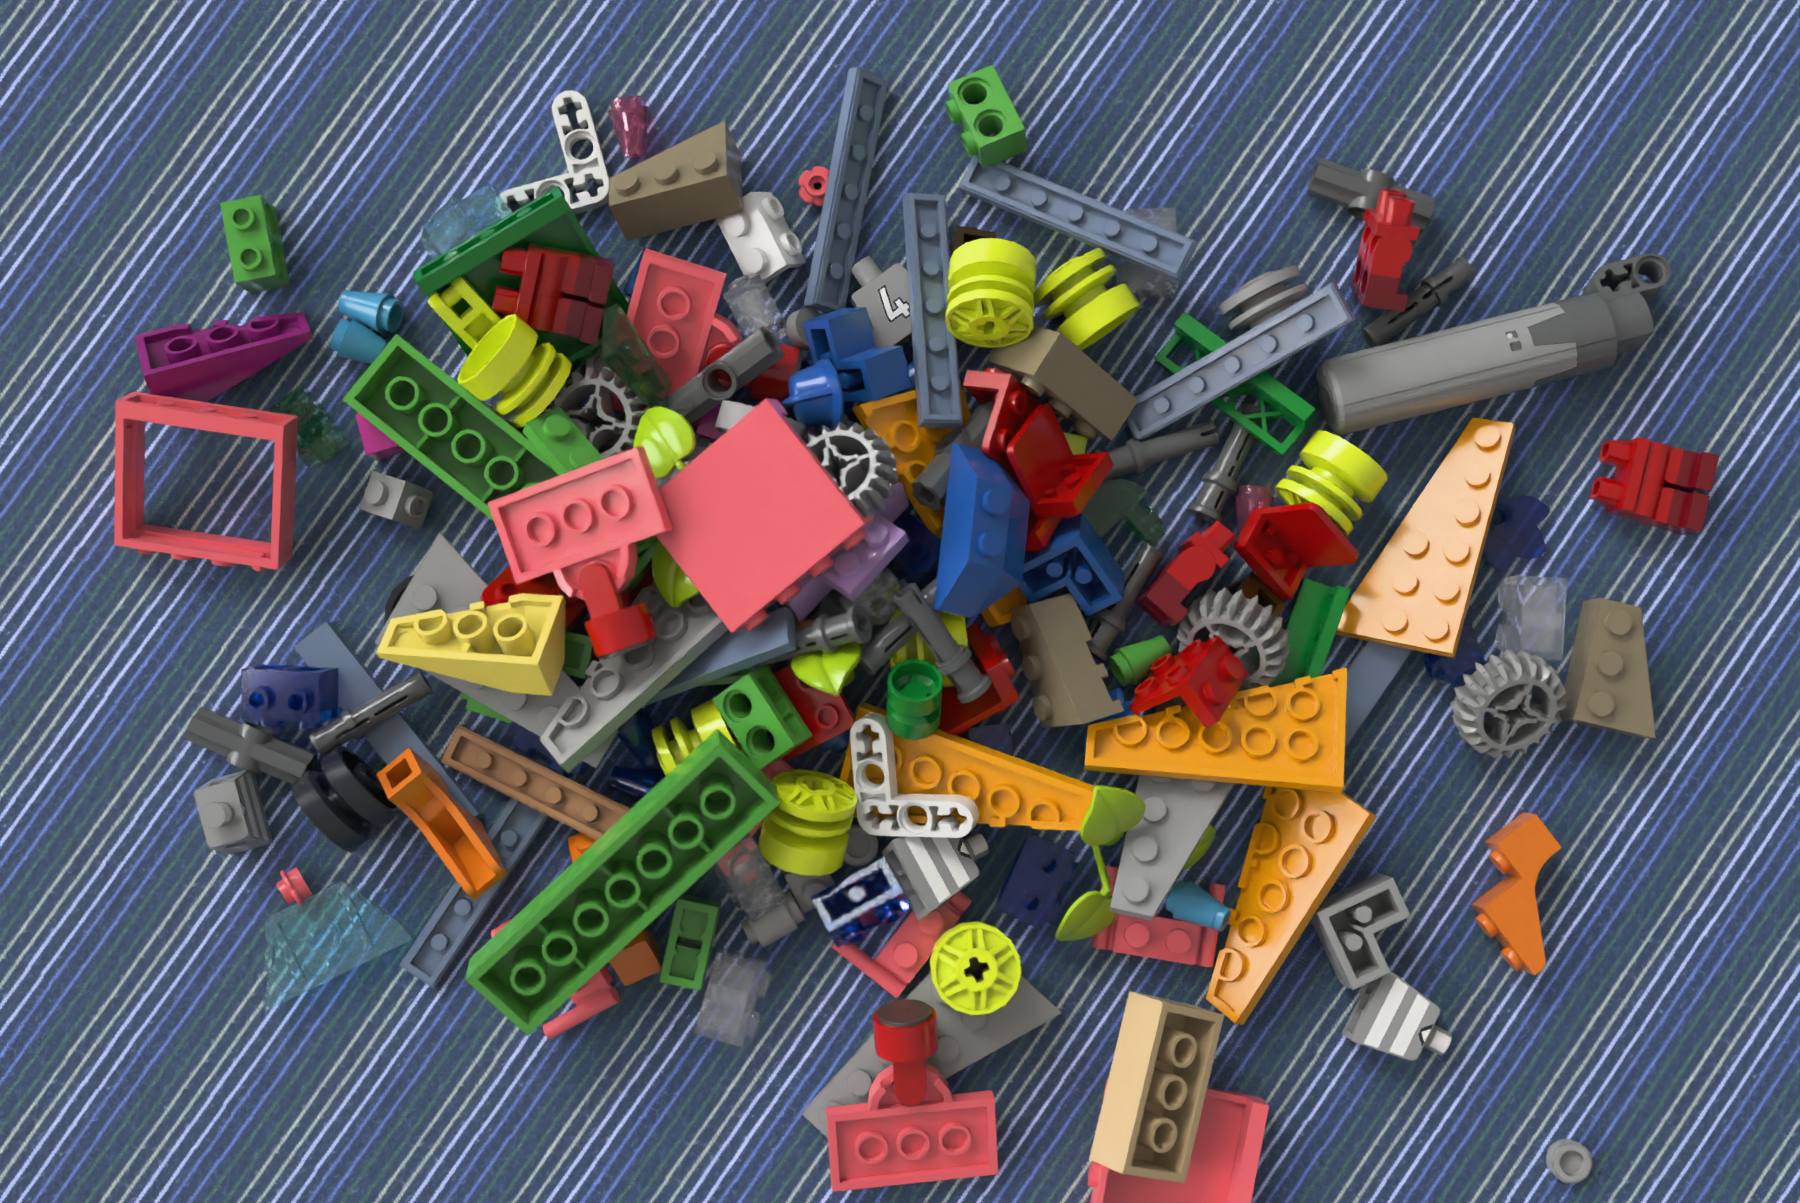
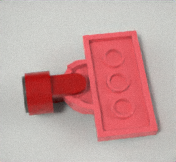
(679, 324)
(587, 535)
(911, 1120)

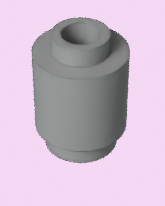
(775, 923)

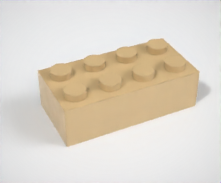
(1156, 1088)

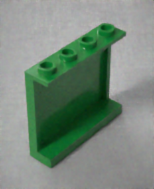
(543, 222)

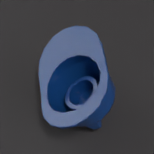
(816, 395)

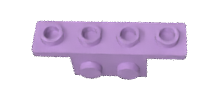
(860, 565)

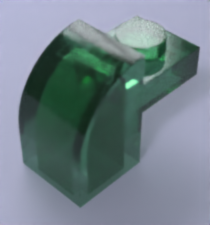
(317, 431)
(1118, 501)

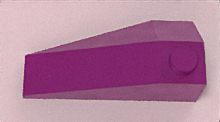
(212, 360)

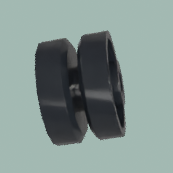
(344, 799)

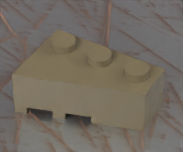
(679, 186)
(1068, 381)
(1059, 663)
(1609, 671)

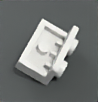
(761, 237)

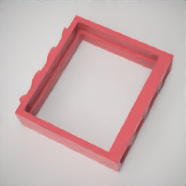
(129, 525)

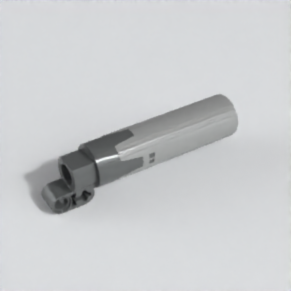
(1494, 353)

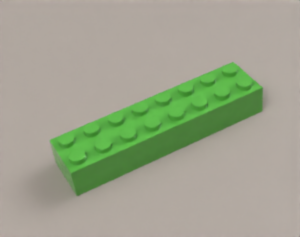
(452, 431)
(622, 882)

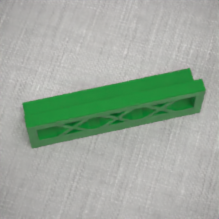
(1263, 387)
(1311, 629)

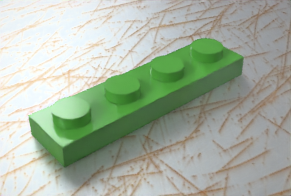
(566, 448)

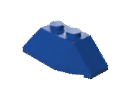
(980, 534)

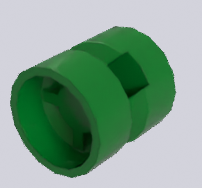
(914, 699)

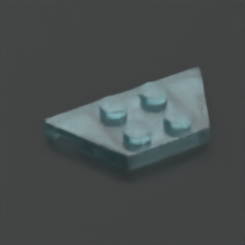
(325, 940)

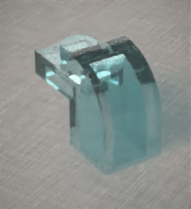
(462, 220)

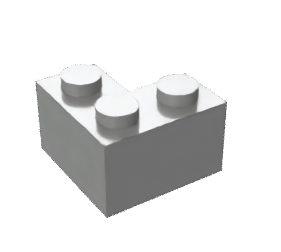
(1347, 927)

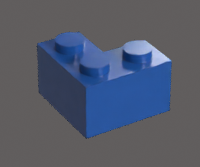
(849, 344)
(1079, 562)

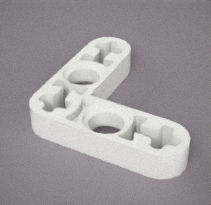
(579, 170)
(887, 796)

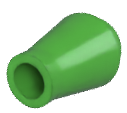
(1134, 661)

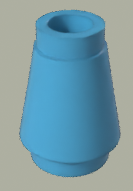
(374, 310)
(357, 341)
(1196, 906)

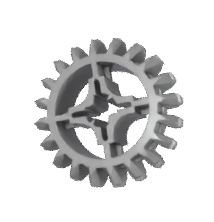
(601, 389)
(864, 465)
(1243, 628)
(1512, 712)

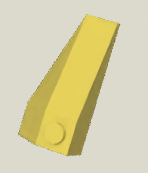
(499, 646)

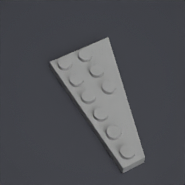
(452, 585)
(629, 680)
(1164, 838)
(960, 1041)

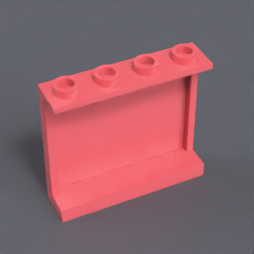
(756, 518)
(1220, 1164)

